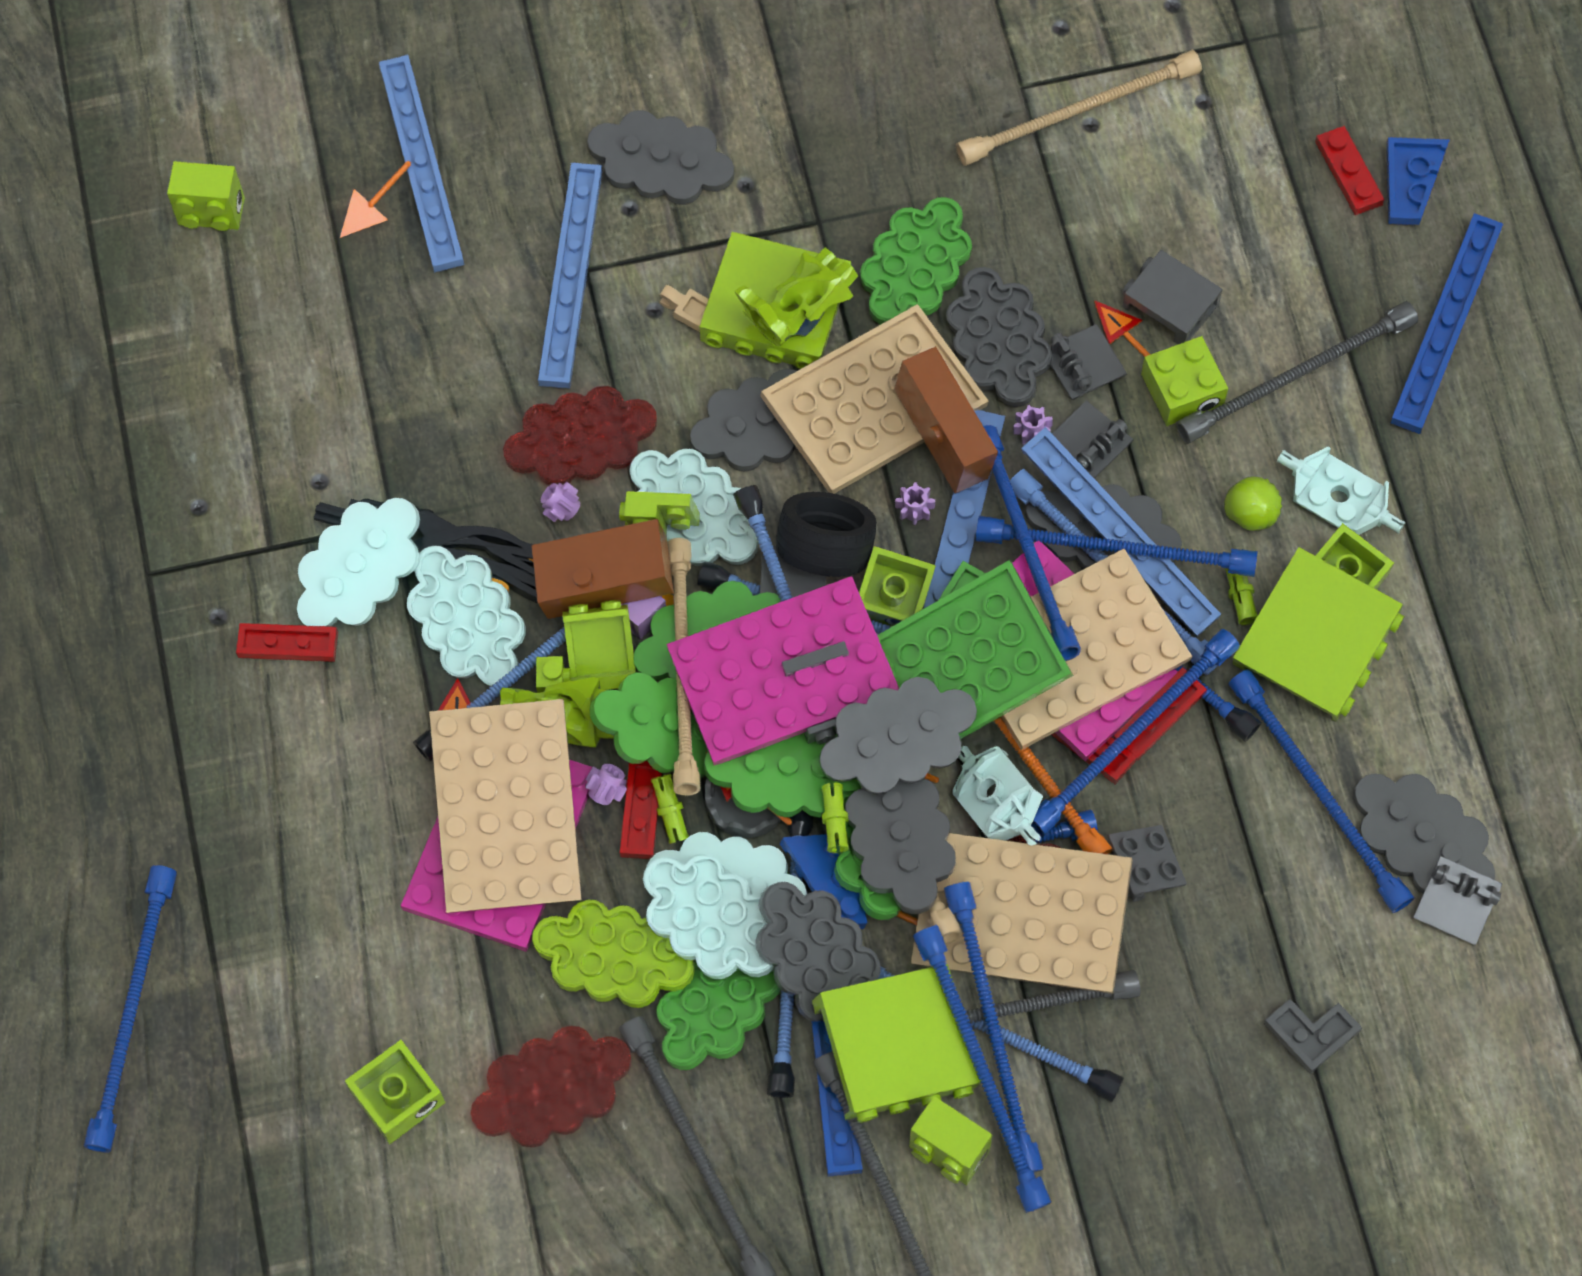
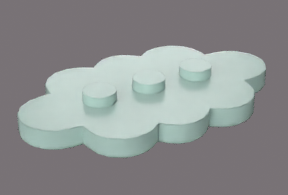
(722, 527)
(358, 563)
(465, 615)
(759, 866)
(706, 915)

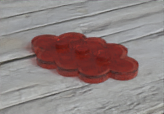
(580, 435)
(551, 1086)

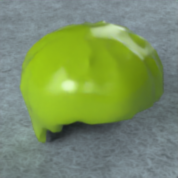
(1253, 503)

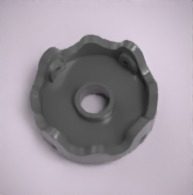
(735, 820)

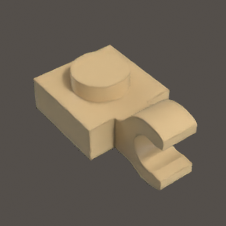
(688, 307)

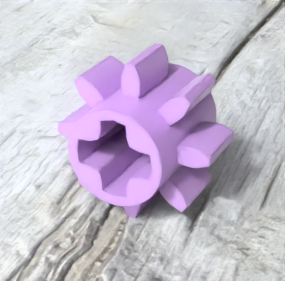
(1030, 417)
(915, 495)
(560, 501)
(606, 784)

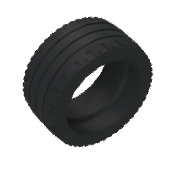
(826, 534)

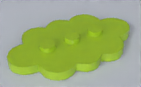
(610, 954)

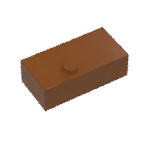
(945, 420)
(602, 566)

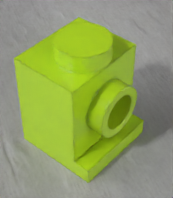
(551, 671)

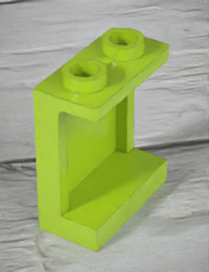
(599, 643)

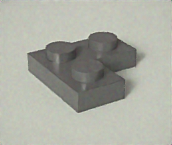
(1312, 1042)

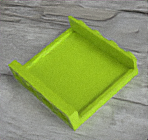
(761, 268)
(1319, 633)
(896, 1044)

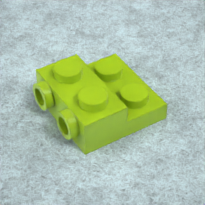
(669, 508)

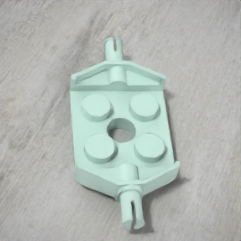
(1323, 474)
(1011, 805)

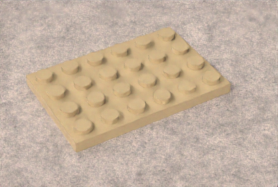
(846, 405)
(1122, 644)
(505, 806)
(1039, 912)

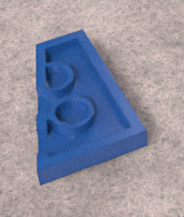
(1411, 176)
(817, 868)

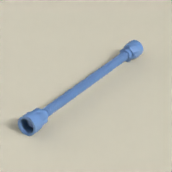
(1028, 490)

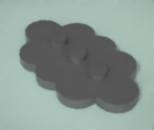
(661, 157)
(999, 336)
(743, 426)
(1141, 509)
(898, 735)
(1418, 826)
(902, 843)
(811, 945)

